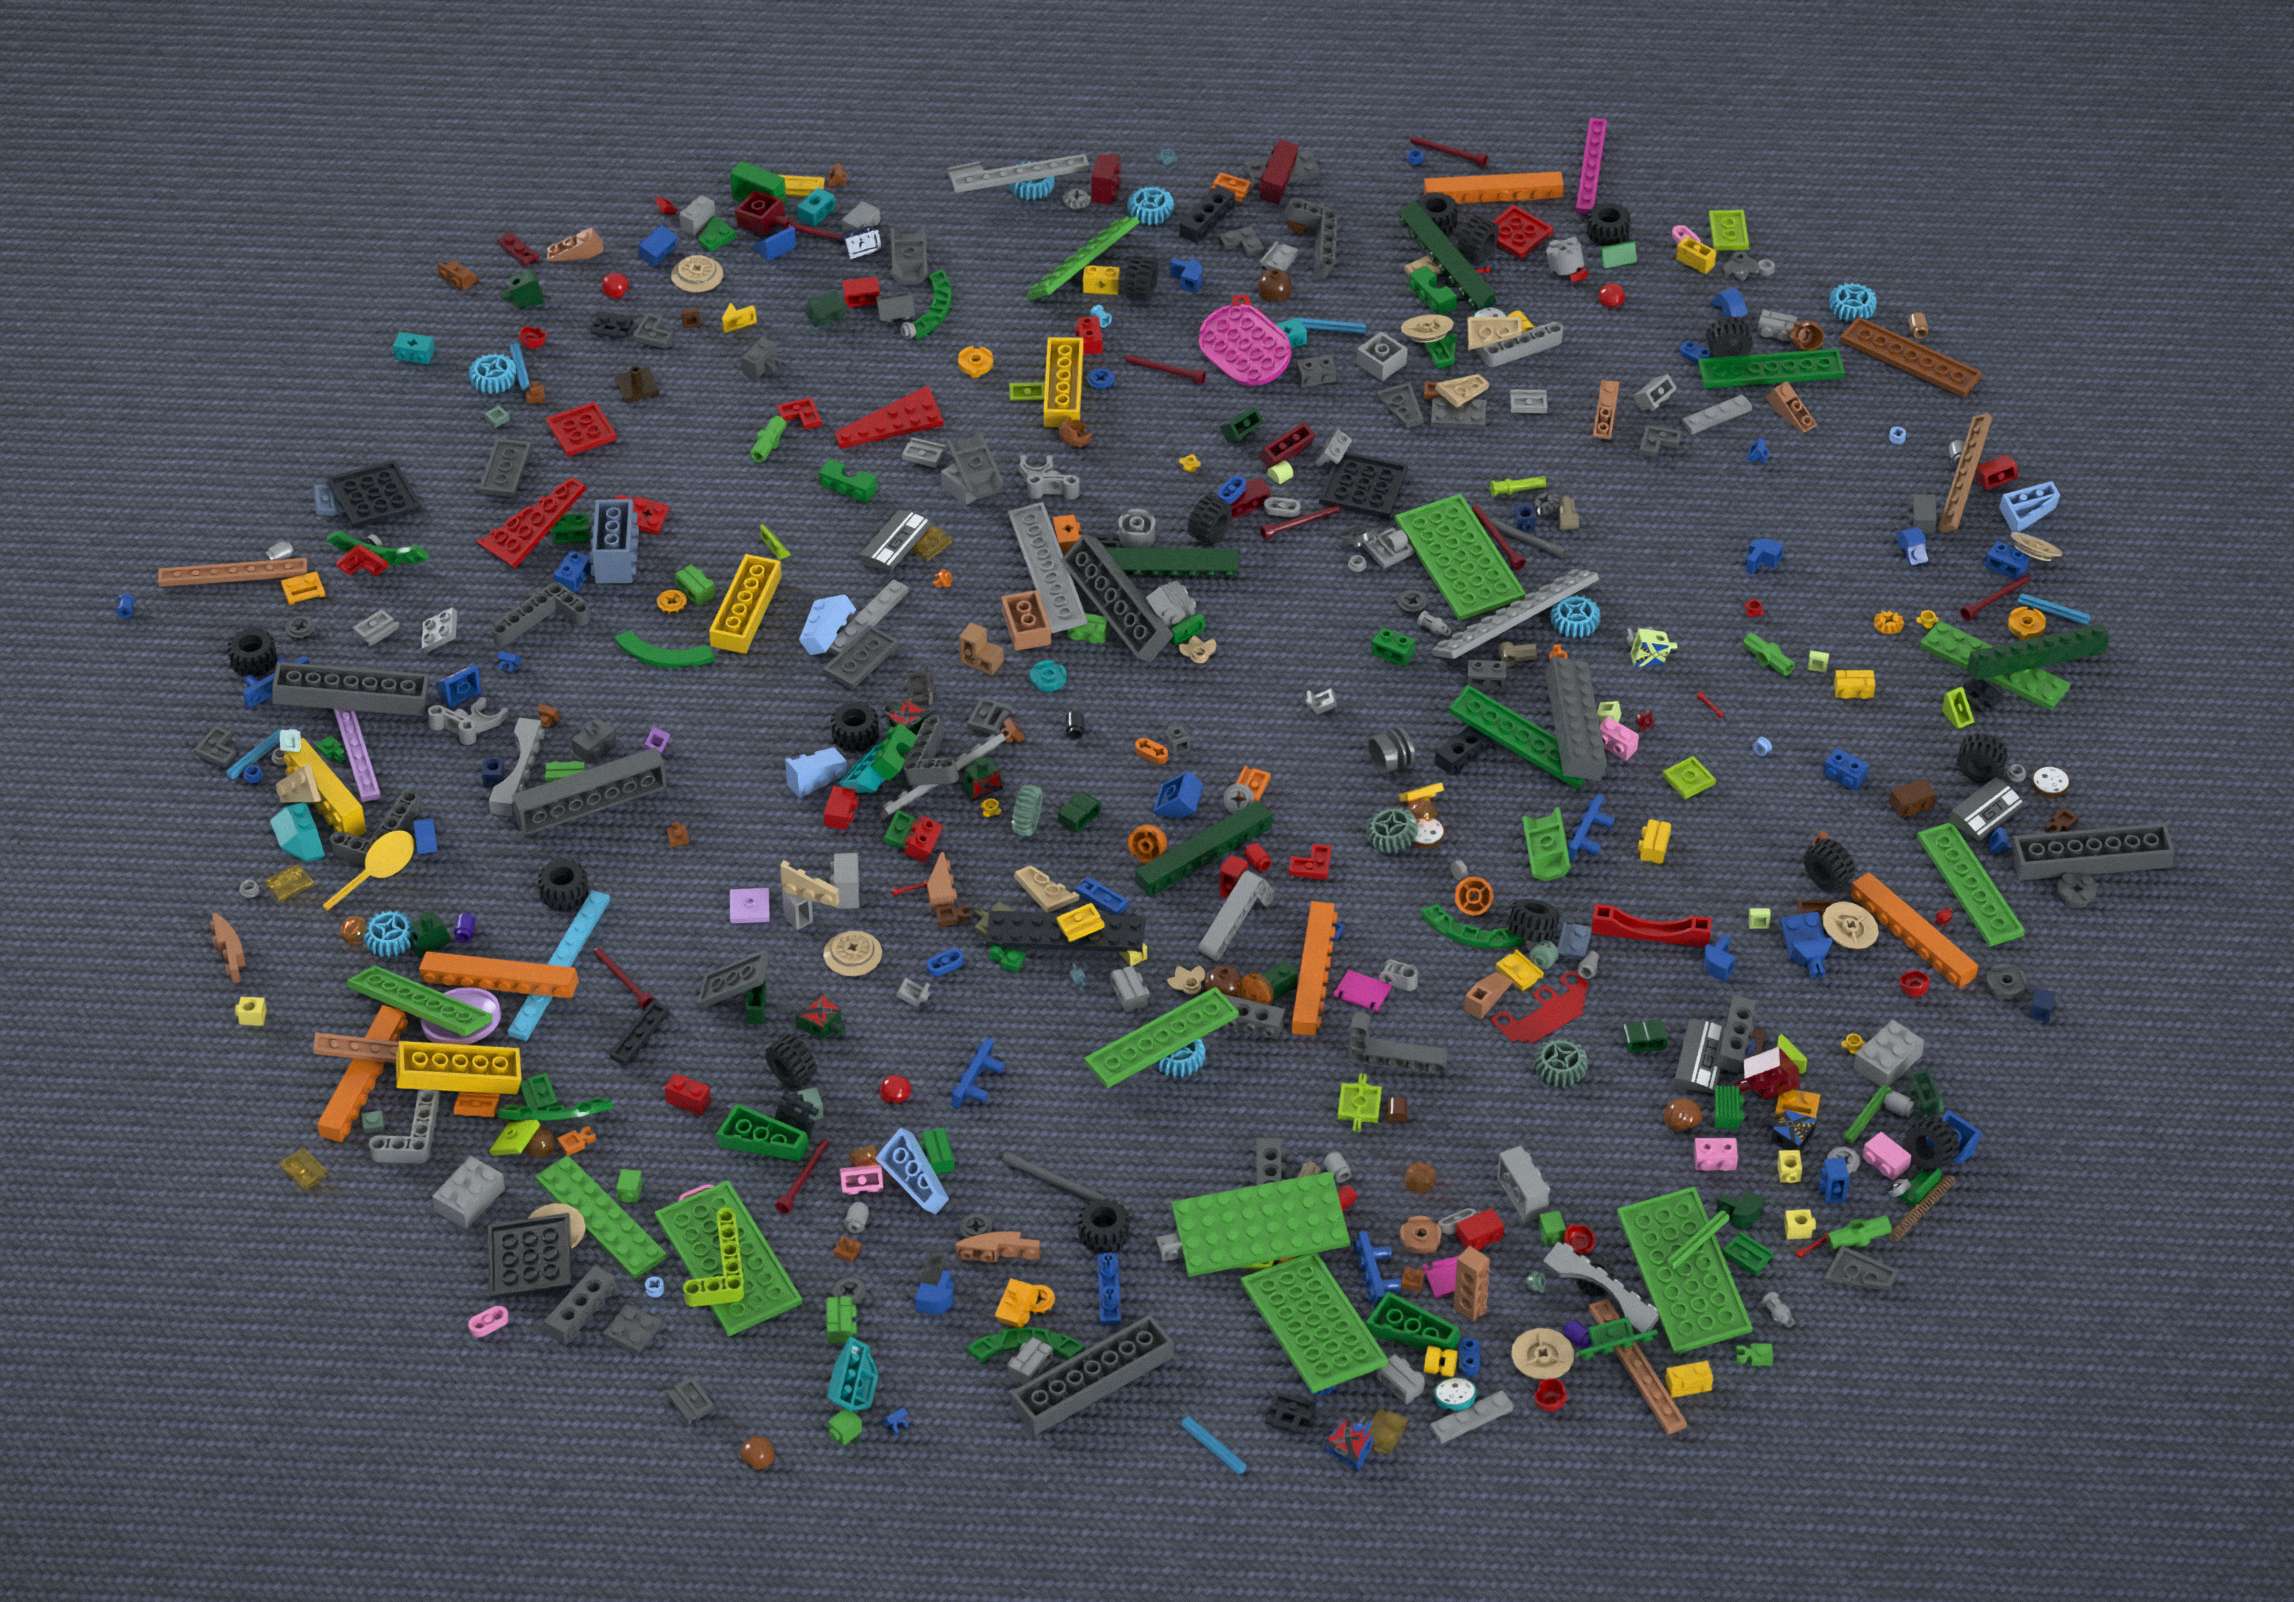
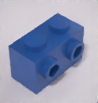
(657, 245)
(2007, 560)
(573, 571)
(1846, 769)
(1834, 1180)

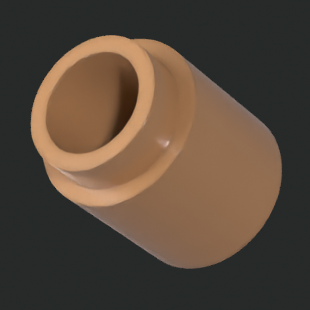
(1918, 325)

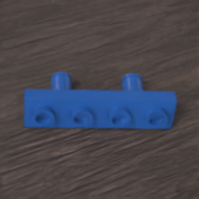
(261, 690)
(1579, 834)
(974, 1067)
(1371, 1276)
(1109, 1289)

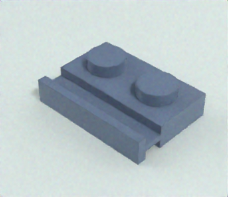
(326, 502)
(1574, 941)

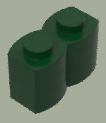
(1079, 811)
(755, 1004)
(1644, 1036)

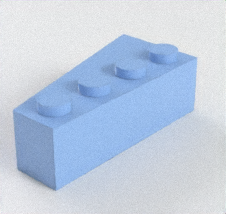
(911, 1169)

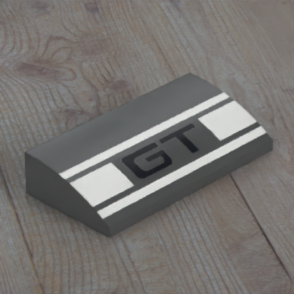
(894, 540)
(1986, 809)
(1698, 1057)

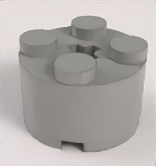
(1565, 256)
(1136, 529)

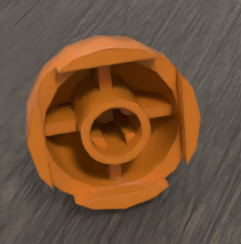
(1147, 843)
(1474, 896)

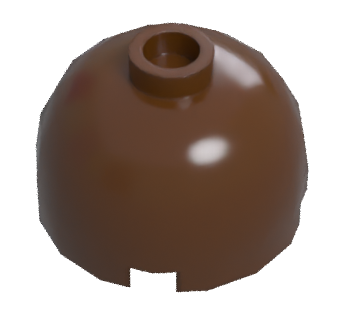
(1274, 285)
(1225, 979)

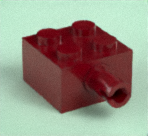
(1105, 179)
(761, 213)
(1769, 1074)

